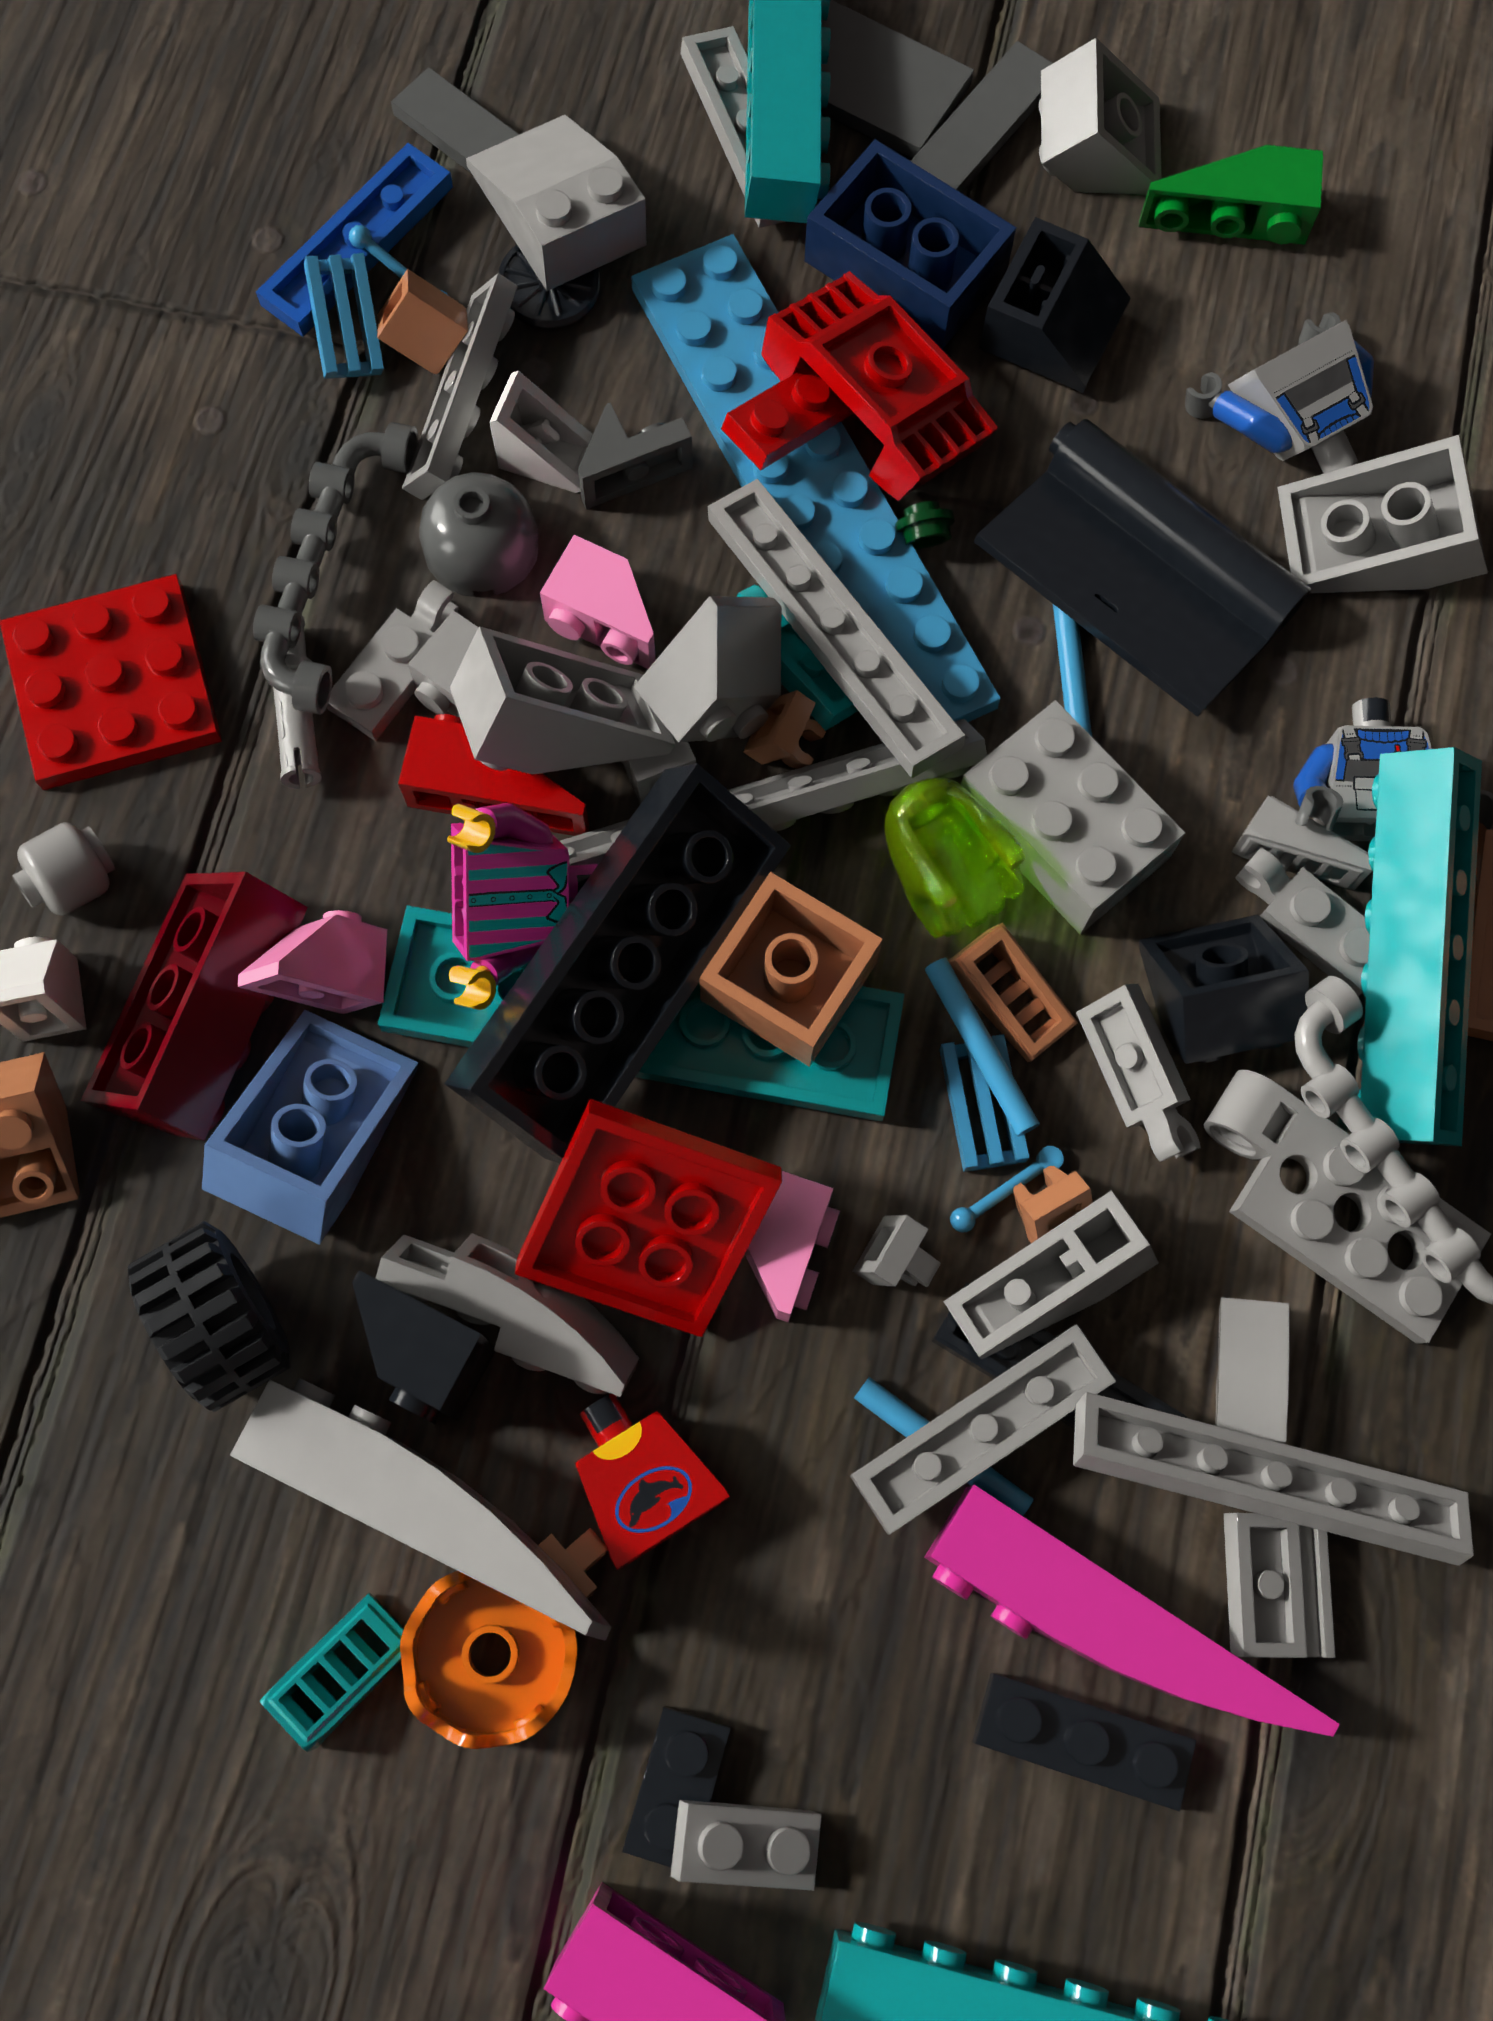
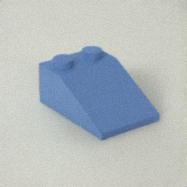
(307, 1126)

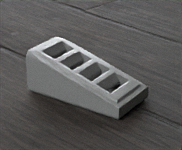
(1308, 846)

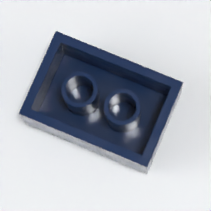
(910, 240)

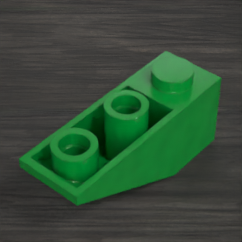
(1250, 195)

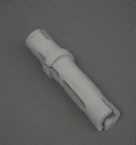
(296, 729)

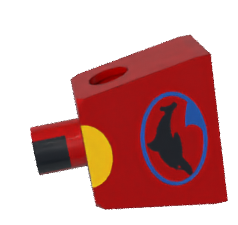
(642, 1481)

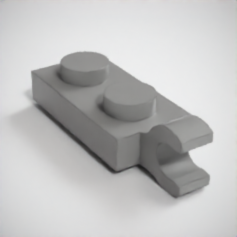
(380, 677)
(1310, 917)
(1139, 1069)

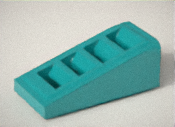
(292, 1717)

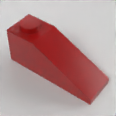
(443, 773)

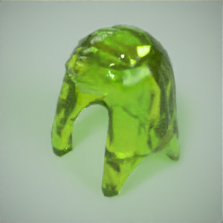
(951, 855)

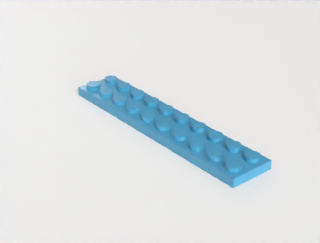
(713, 327)

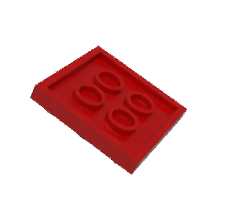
(109, 682)
(647, 1218)

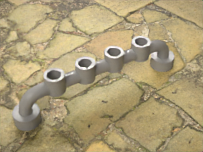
(1373, 1143)

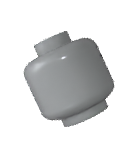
(63, 868)

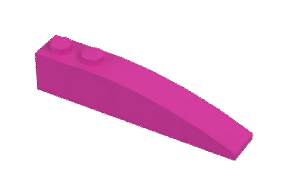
(1094, 1614)

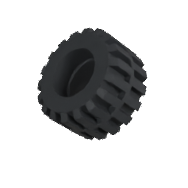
(208, 1316)

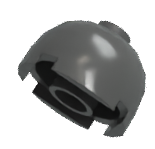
(478, 534)

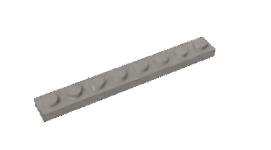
(816, 788)

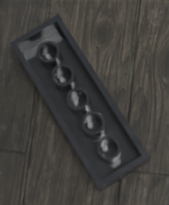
(619, 961)

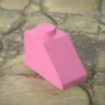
(324, 964)

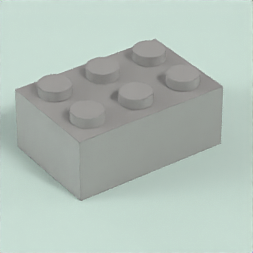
(1076, 815)

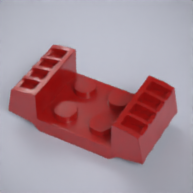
(885, 375)

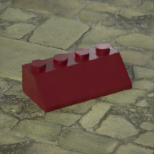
(186, 1015)

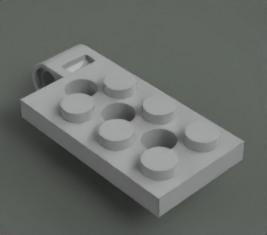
(1271, 1124)

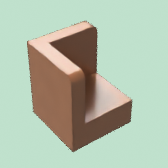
(422, 322)

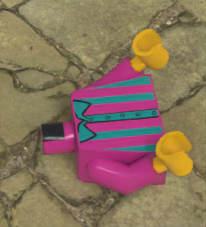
(506, 894)

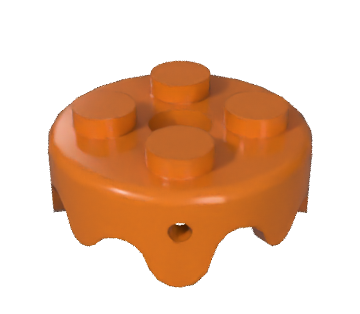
(457, 1698)

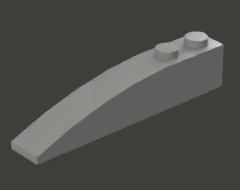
(404, 1496)

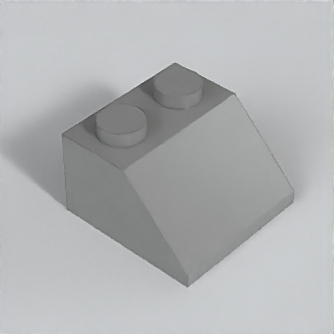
(1099, 124)
(718, 671)

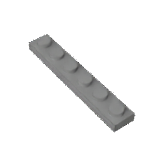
(836, 629)
(1272, 1479)

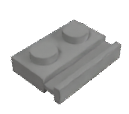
(1277, 1588)

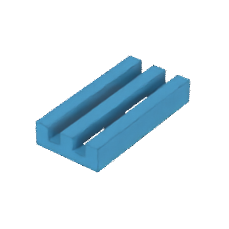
(337, 268)
(995, 1156)

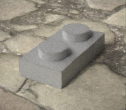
(745, 1845)

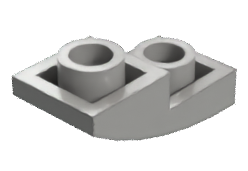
(1253, 1368)

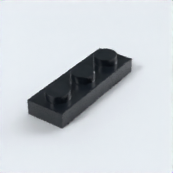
(1084, 1741)

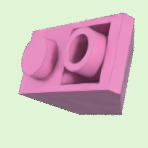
(598, 600)
(786, 1241)

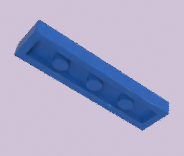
(385, 205)

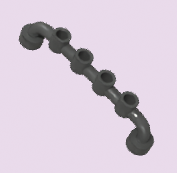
(299, 576)

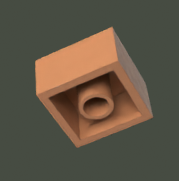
(789, 969)

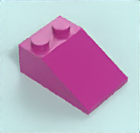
(639, 1969)

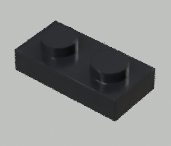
(679, 1767)

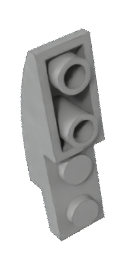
(537, 1322)

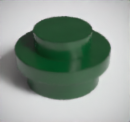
(925, 525)

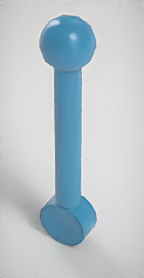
(361, 238)
(964, 1218)

